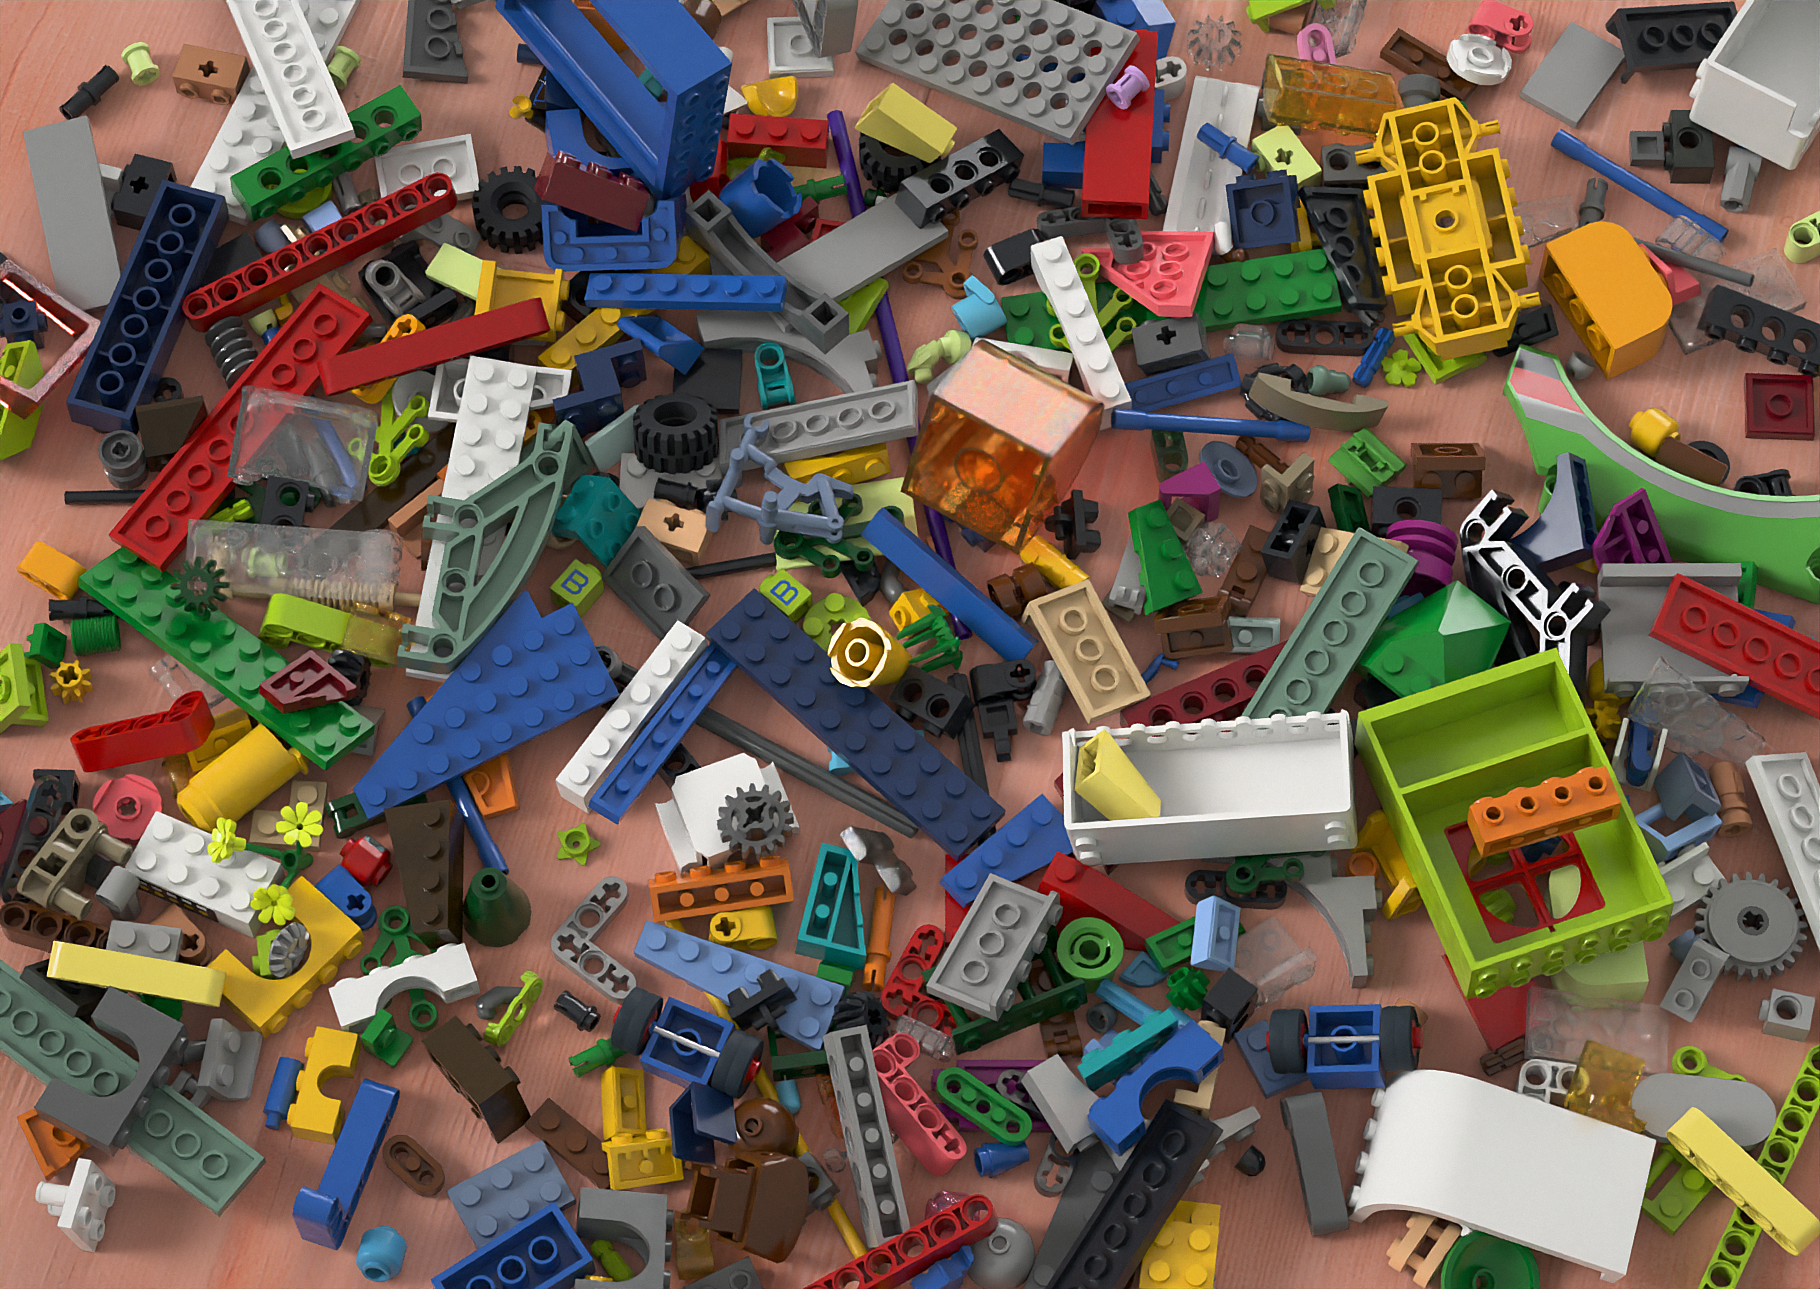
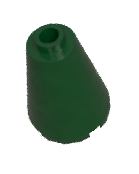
(495, 909)

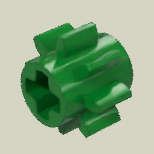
(1187, 988)

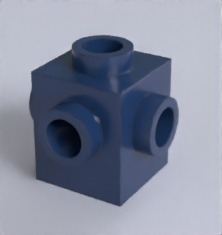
(23, 322)

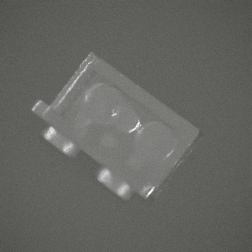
(1341, 22)

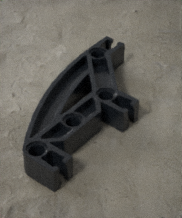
(1495, 575)

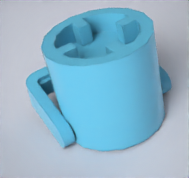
(979, 311)

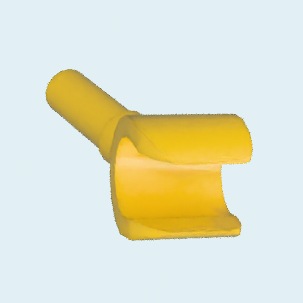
(285, 311)

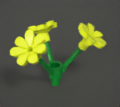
(299, 829)

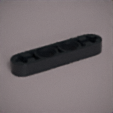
(25, 839)

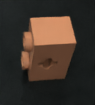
(210, 74)

